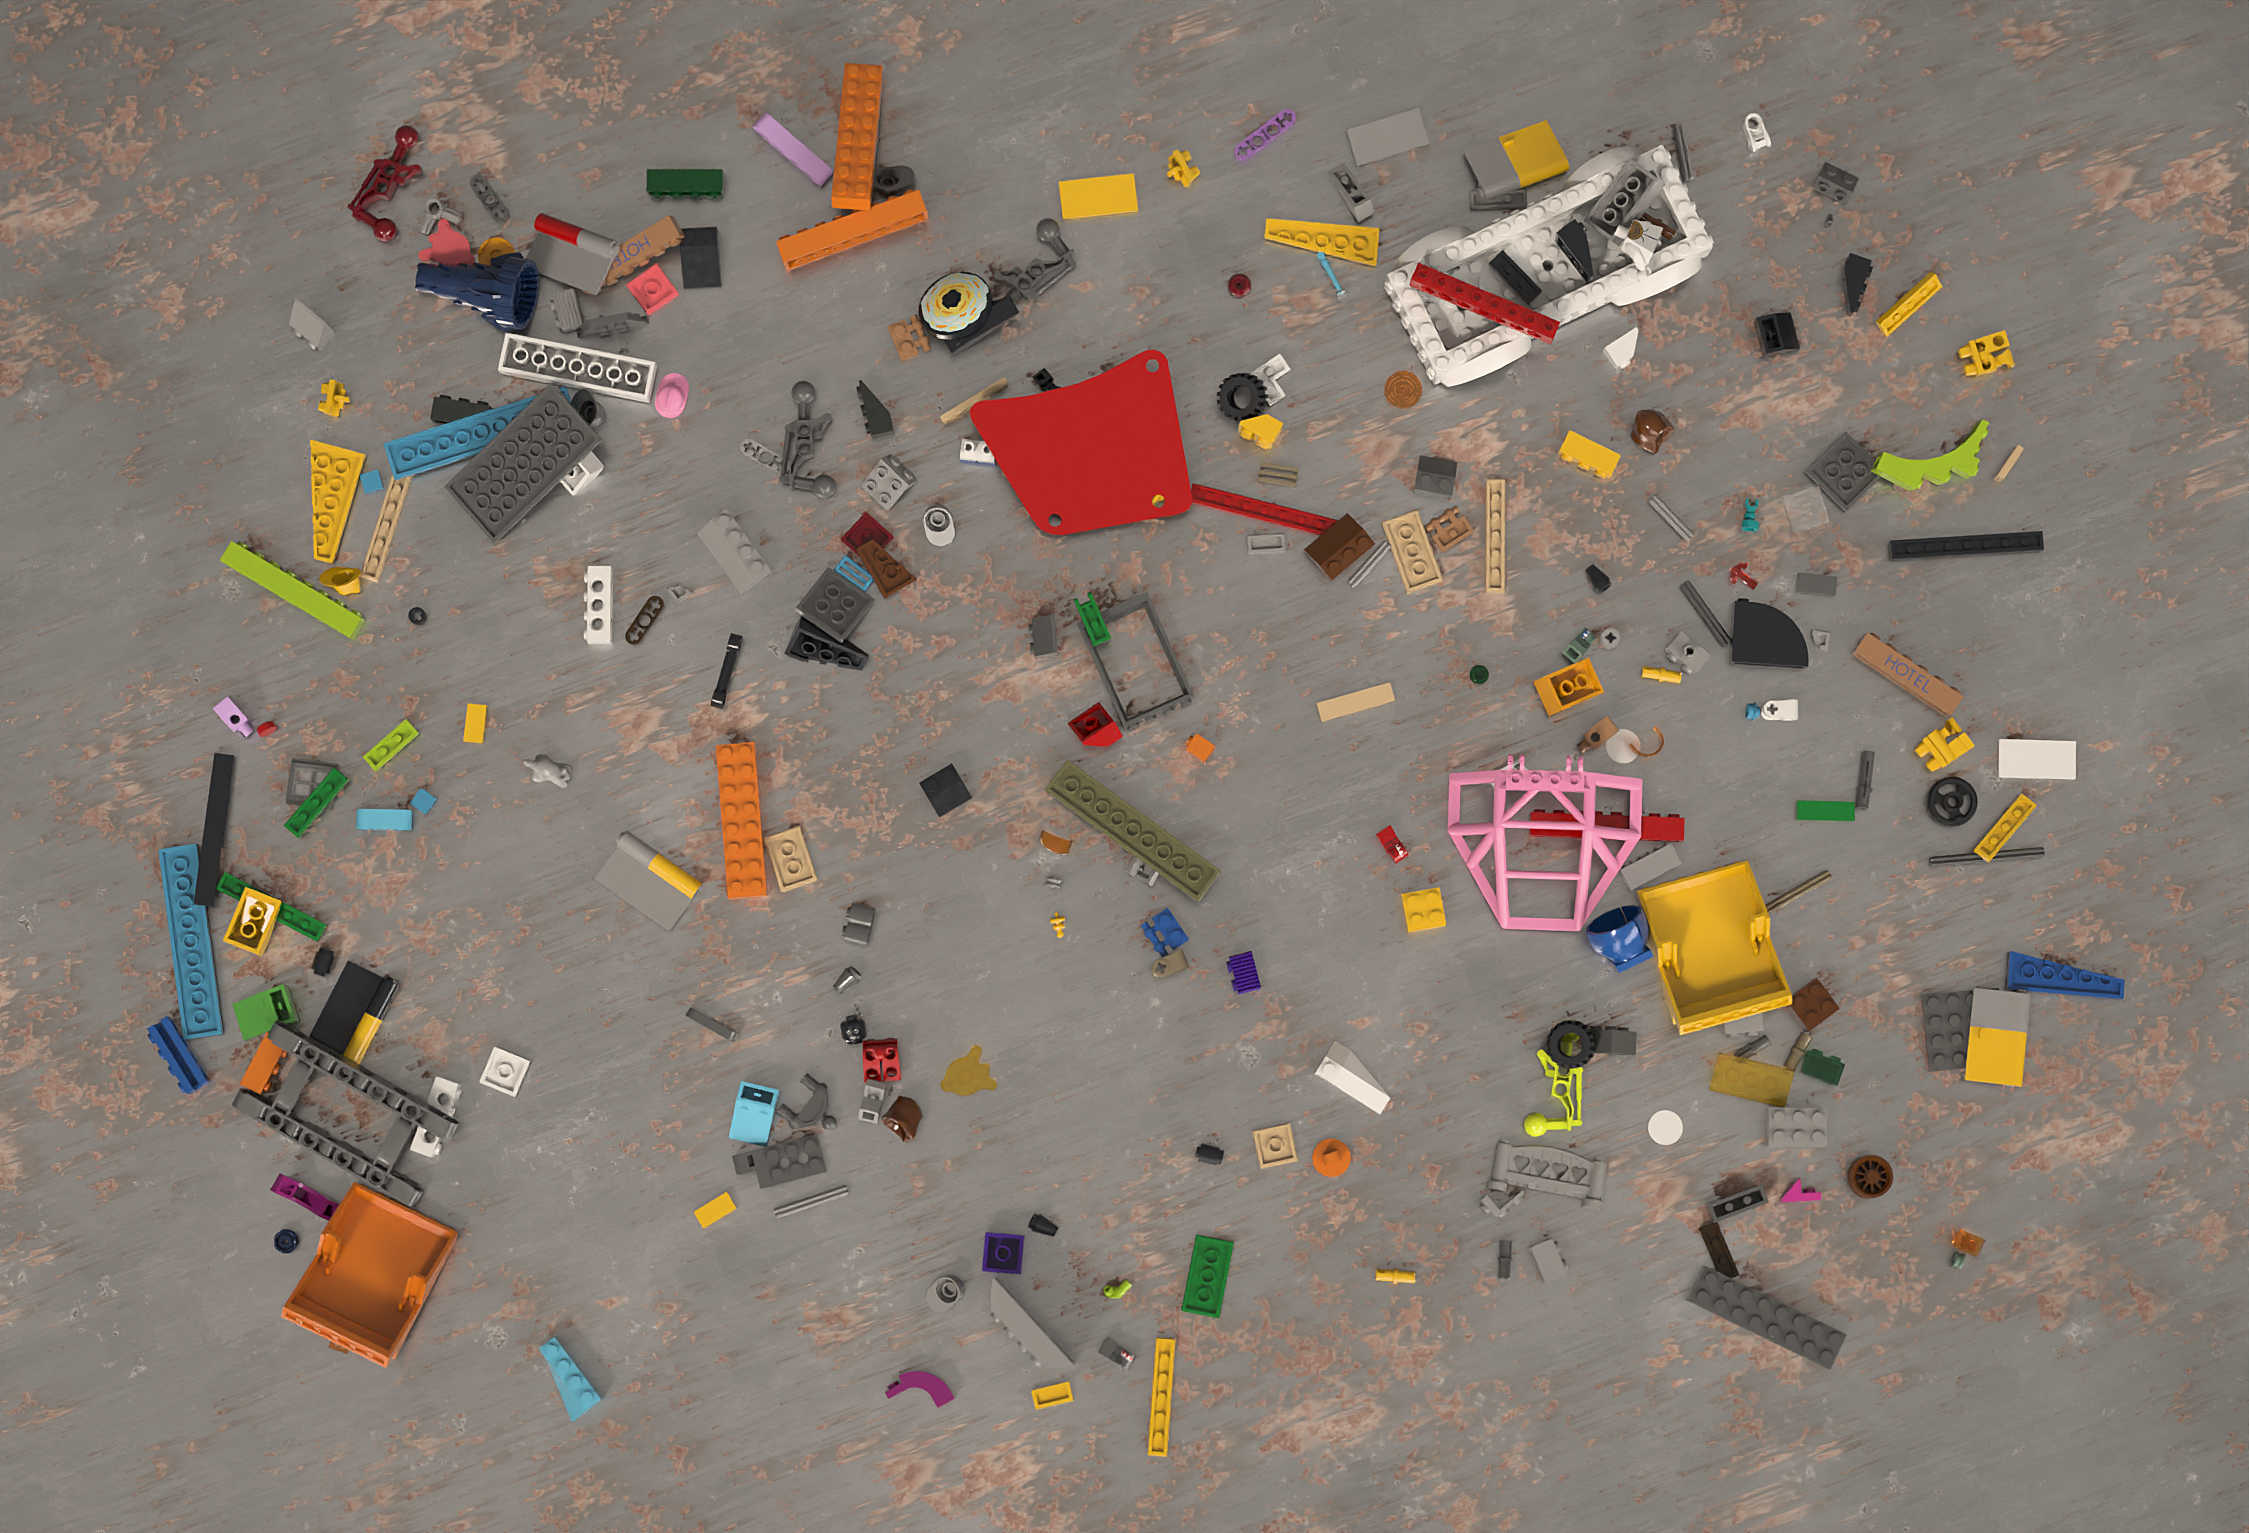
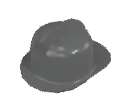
(891, 179)

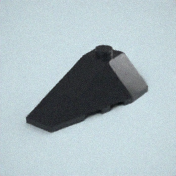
(1001, 312)
(813, 643)

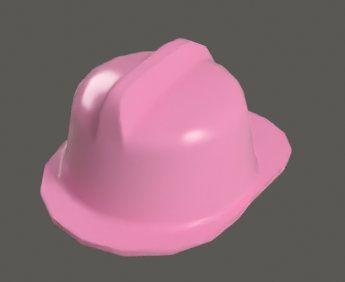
(672, 395)

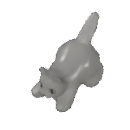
(545, 769)

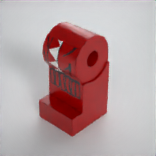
(1391, 844)

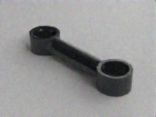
(720, 691)

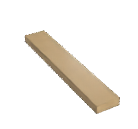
(385, 528)
(1495, 536)

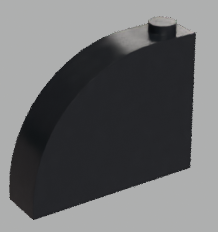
(1765, 637)

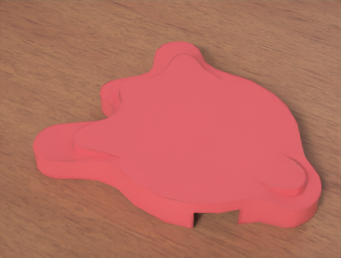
(447, 246)

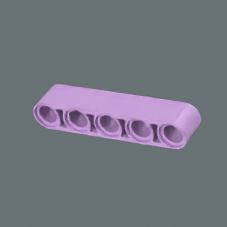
(793, 149)

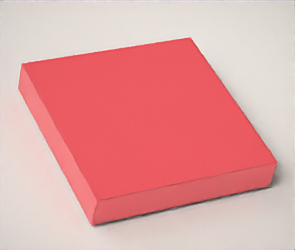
(652, 289)

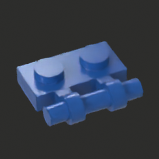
(1170, 930)

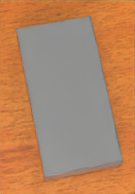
(1266, 543)

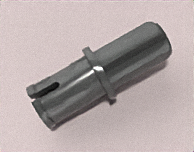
(1754, 1047)
(1505, 1259)

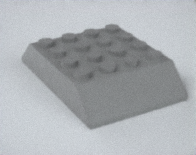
(1026, 1329)

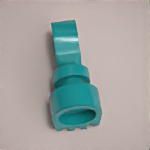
(1749, 524)

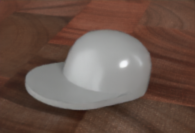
(938, 525)
(944, 1293)

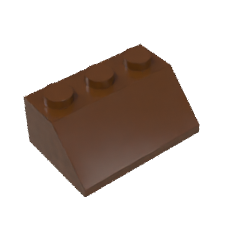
(1339, 547)

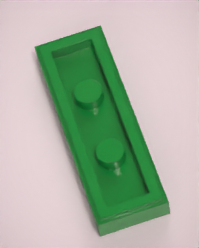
(1825, 810)

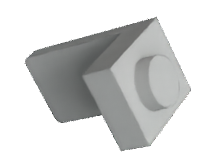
(1489, 1206)

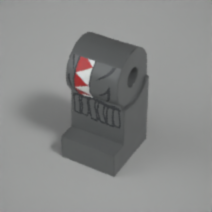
(1117, 1353)

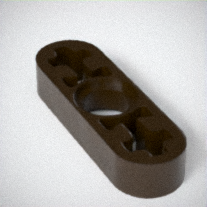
(656, 611)

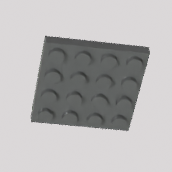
(1947, 1028)

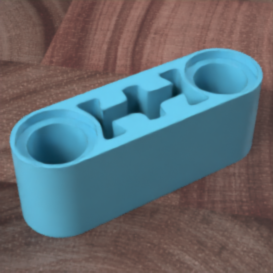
(383, 819)

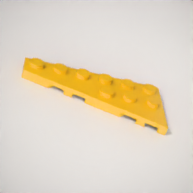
(333, 488)

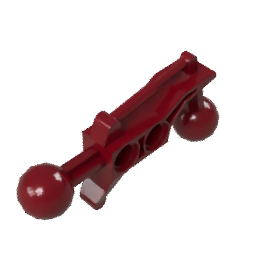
(384, 228)

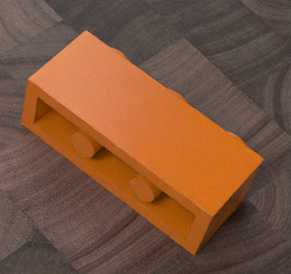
(263, 1067)

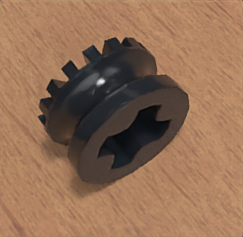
(417, 610)

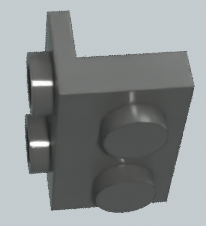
(1835, 183)

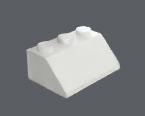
(582, 474)

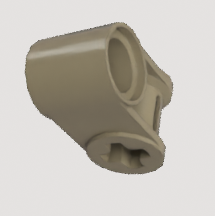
(1173, 963)

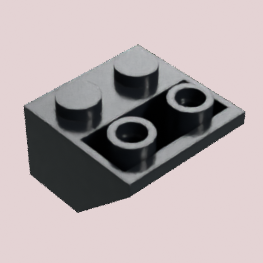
(1776, 334)

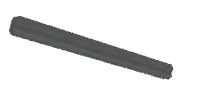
(1972, 858)

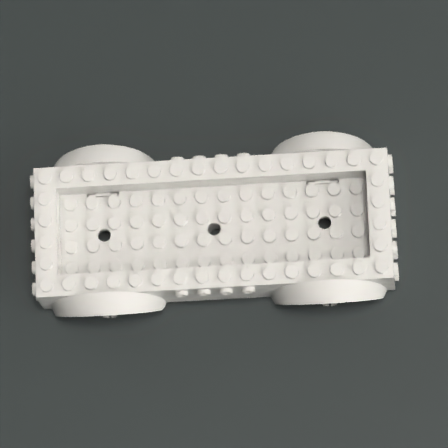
(1465, 345)

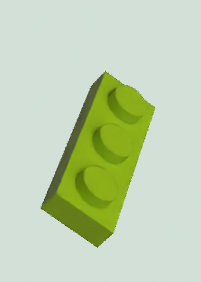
(390, 745)

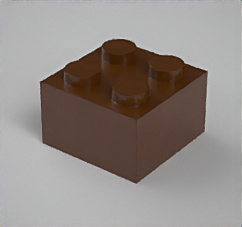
(1812, 1005)

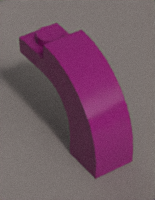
(305, 1196)
(925, 1380)

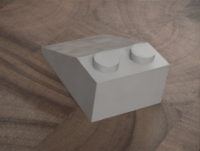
(310, 326)

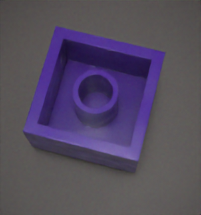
(1003, 1253)

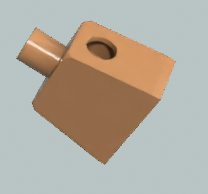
(1604, 728)

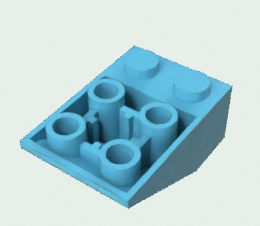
(753, 1113)

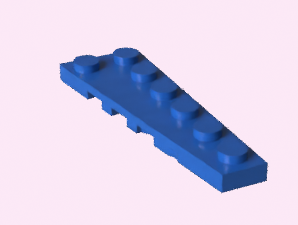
(2050, 977)

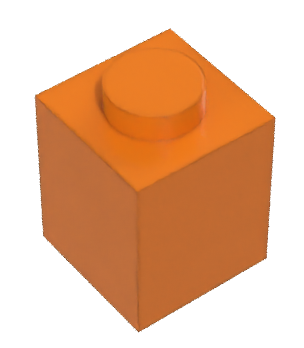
(1199, 747)

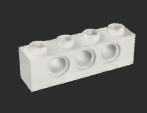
(605, 575)
(441, 1086)

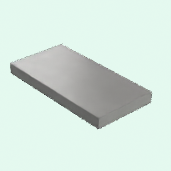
(1387, 137)

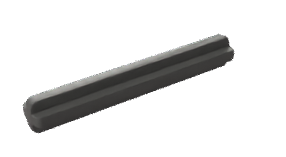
(1705, 613)

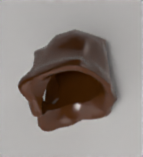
(1648, 426)
(903, 1118)

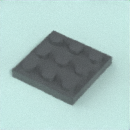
(1844, 471)
(834, 605)

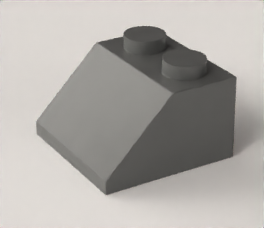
(1435, 477)
(1044, 637)

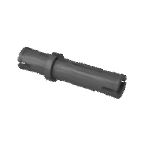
(1868, 757)

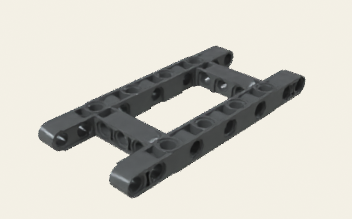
(365, 1083)

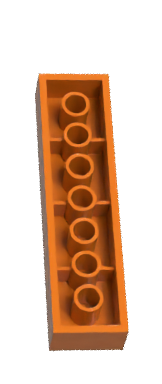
(857, 136)
(852, 229)
(741, 821)

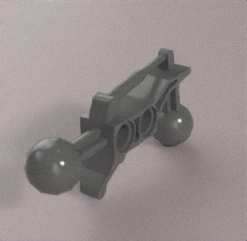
(1048, 231)
(823, 485)

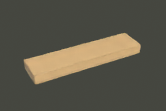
(964, 407)
(1355, 702)

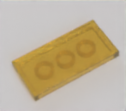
(1751, 1080)

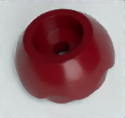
(1239, 291)

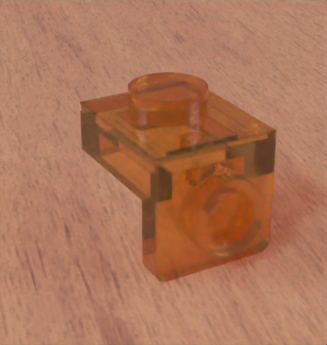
(1968, 1243)

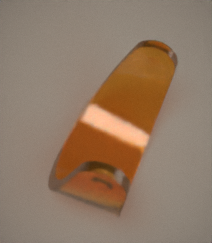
(1661, 743)
(1055, 844)

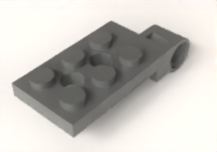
(766, 1161)

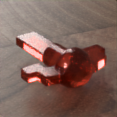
(1735, 571)

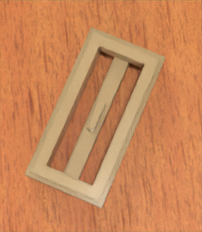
(2008, 464)

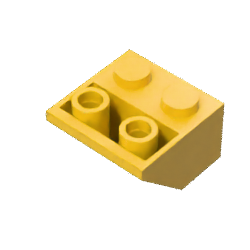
(1262, 429)

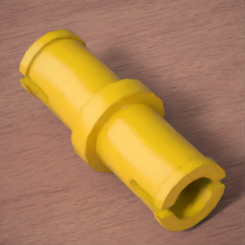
(1661, 674)
(1395, 1275)

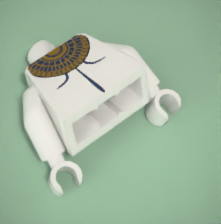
(1640, 243)

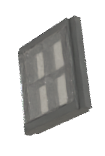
(304, 778)

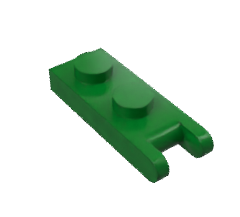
(1093, 620)

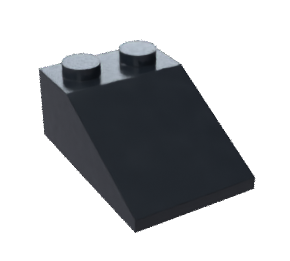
(1575, 246)
(700, 258)

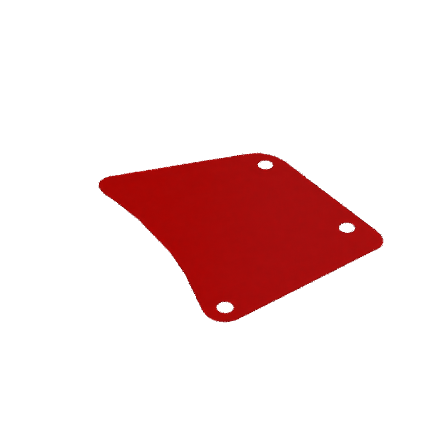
(1092, 448)

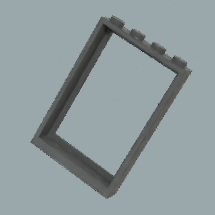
(1118, 612)

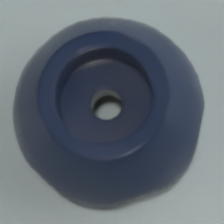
(279, 1241)

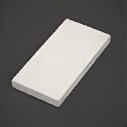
(2036, 759)

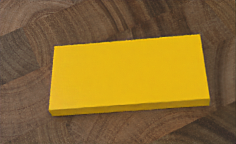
(1098, 196)

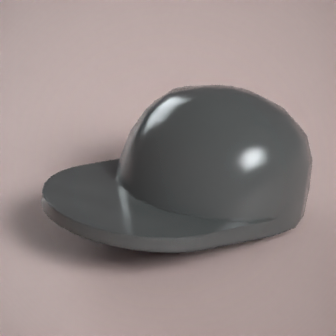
(588, 407)

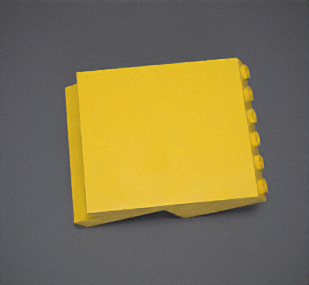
(1713, 947)

